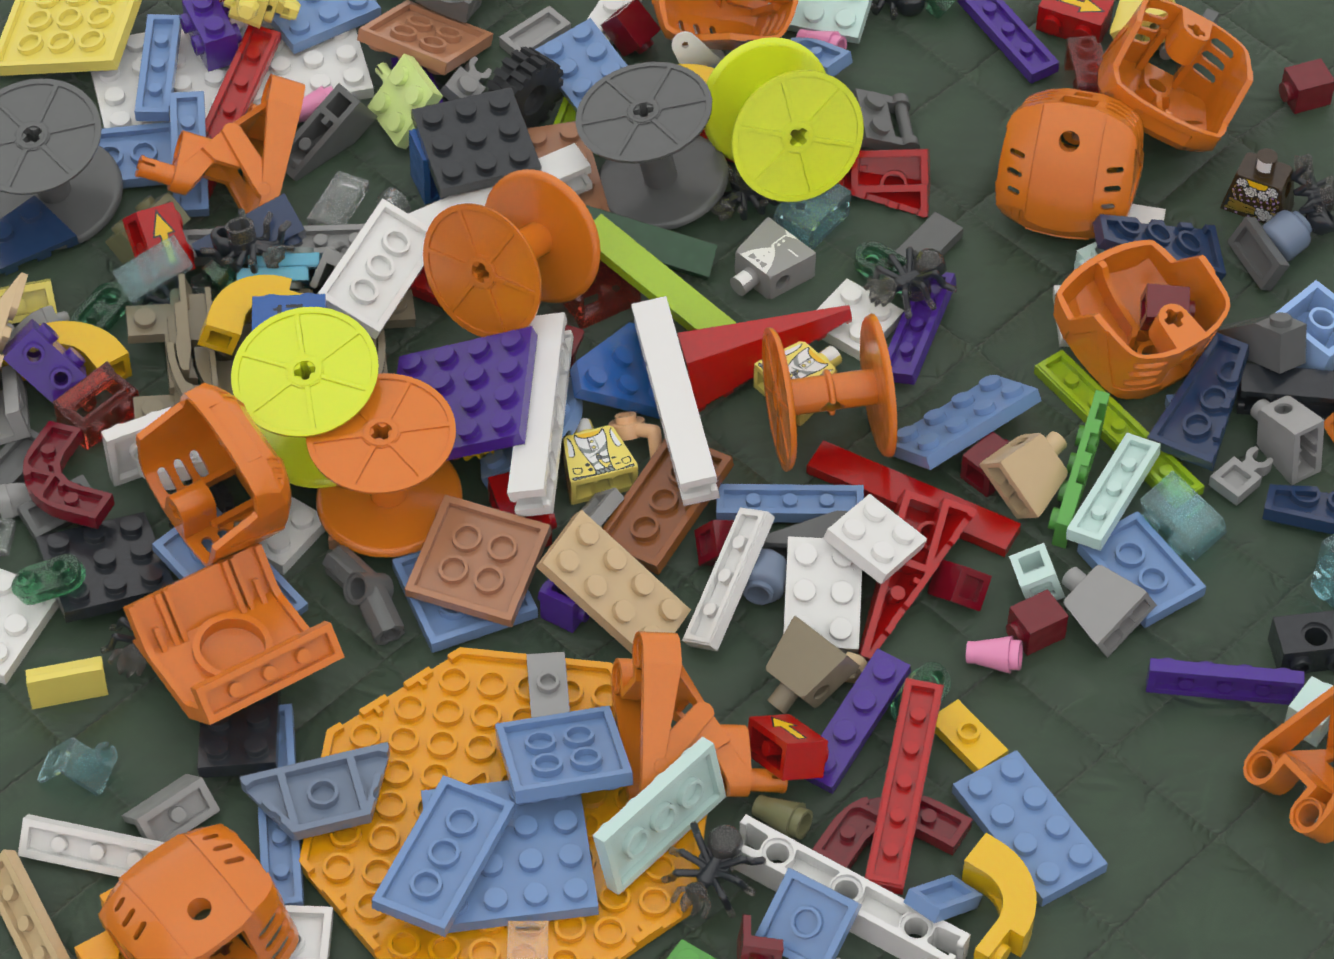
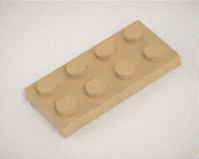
(610, 582)

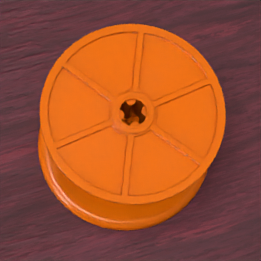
(508, 256)
(829, 392)
(387, 469)

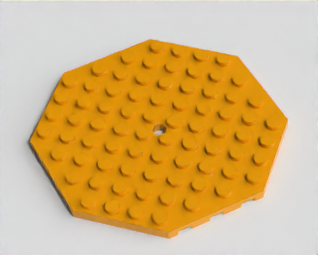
(447, 728)

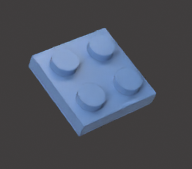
(808, 918)

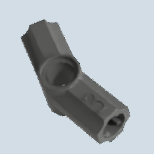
(367, 590)

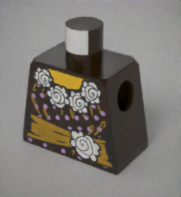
(1260, 187)

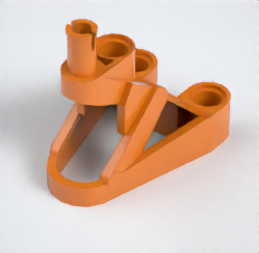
(255, 143)
(655, 691)
(1289, 766)

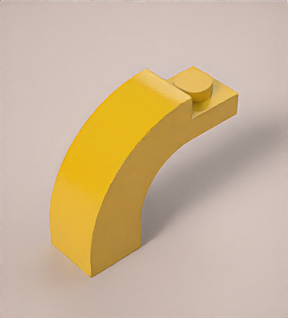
(233, 310)
(93, 344)
(1010, 887)

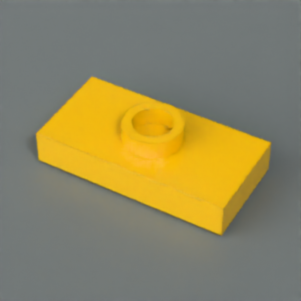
(968, 737)

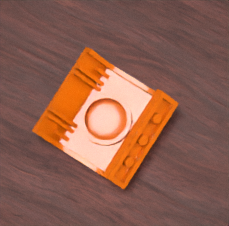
(228, 637)

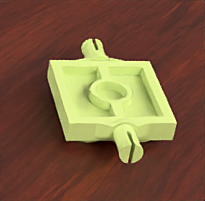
(401, 91)

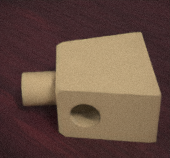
(1027, 472)

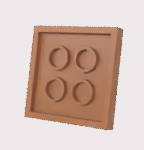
(427, 36)
(478, 560)

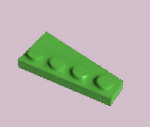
(1079, 469)

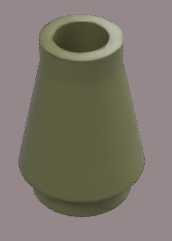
(783, 815)

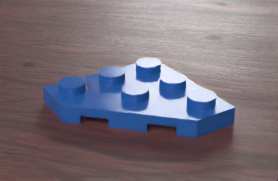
(615, 374)

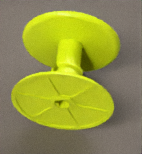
(783, 119)
(302, 379)

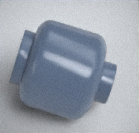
(1289, 233)
(767, 578)

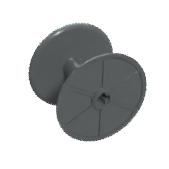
(649, 132)
(54, 153)

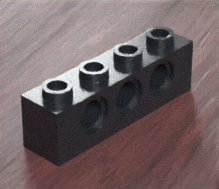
(1303, 641)

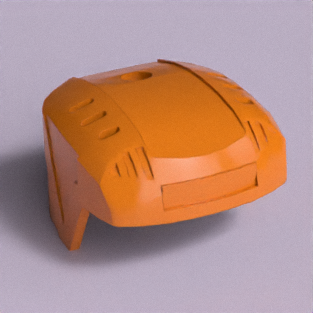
(731, 20)
(1184, 107)
(1063, 185)
(1101, 317)
(228, 445)
(194, 874)

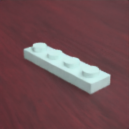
(1113, 491)

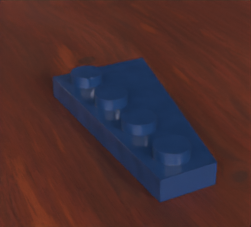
(31, 233)
(1179, 240)
(1201, 408)
(1300, 507)

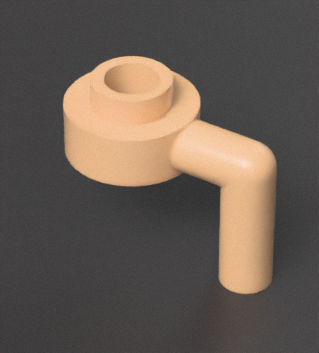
(631, 427)

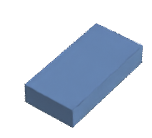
(943, 898)

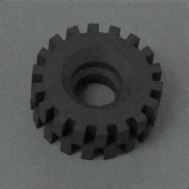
(533, 82)

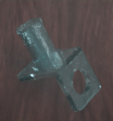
(80, 764)

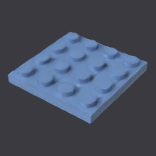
(537, 867)

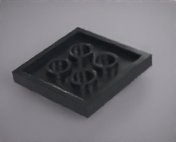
(474, 141)
(116, 563)

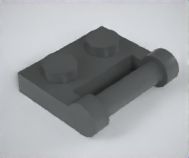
(877, 121)

